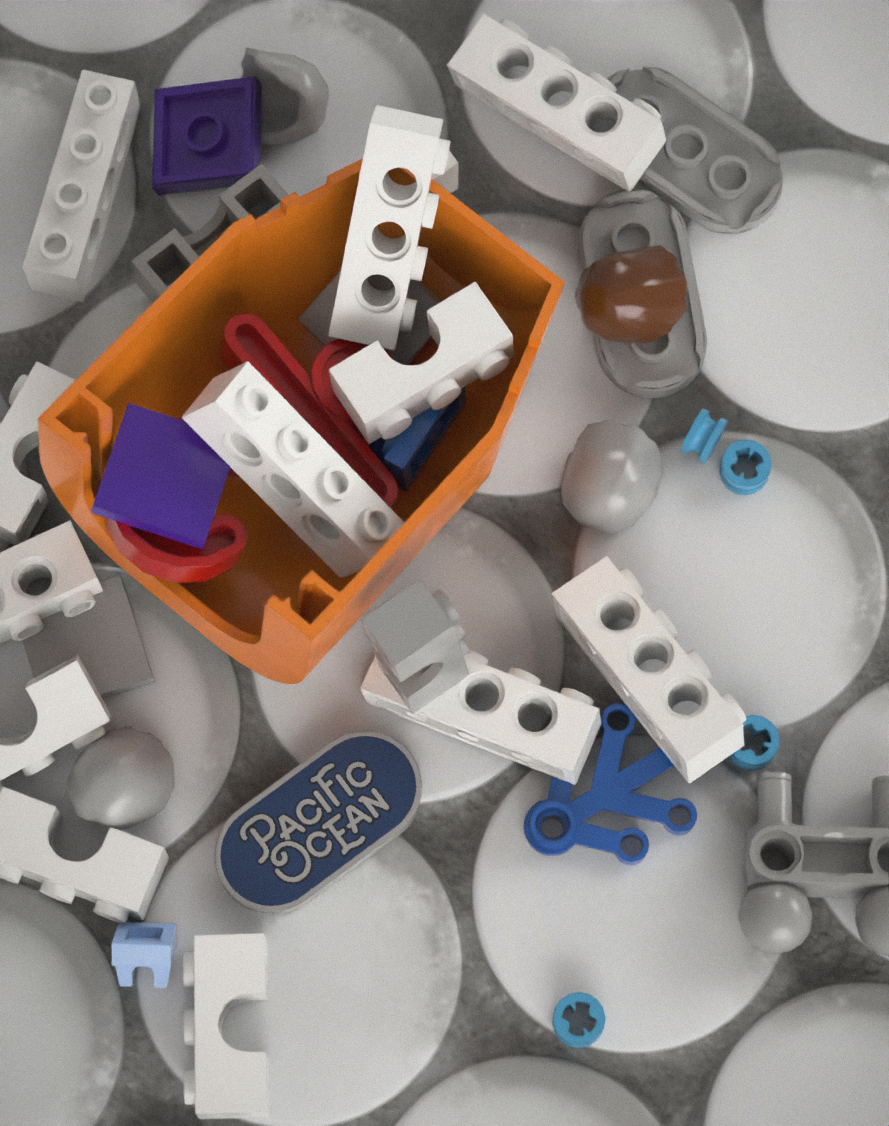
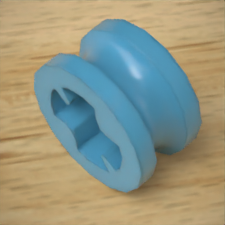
(703, 436)
(751, 450)
(747, 759)
(595, 1014)

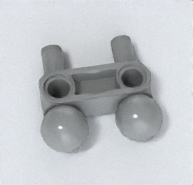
(822, 865)

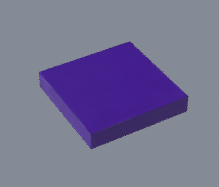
(206, 134)
(161, 478)

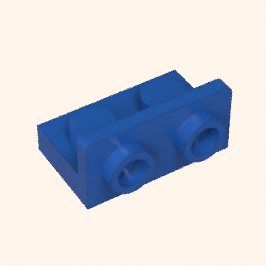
(411, 449)

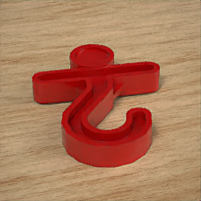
(312, 396)

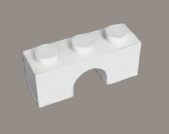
(387, 394)
(20, 497)
(67, 712)
(117, 878)
(223, 974)

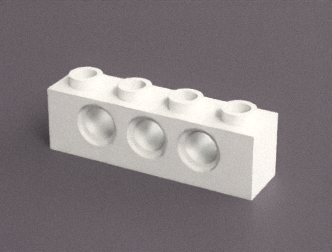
(392, 141)
(616, 154)
(82, 186)
(292, 469)
(49, 555)
(689, 741)
(556, 750)

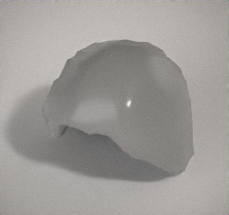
(291, 95)
(611, 476)
(121, 779)

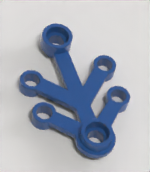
(611, 793)

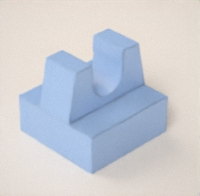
(144, 946)

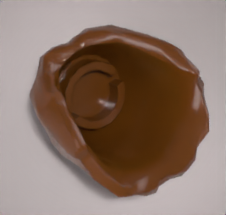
(632, 295)

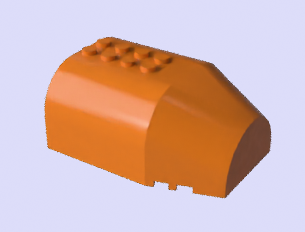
(282, 600)

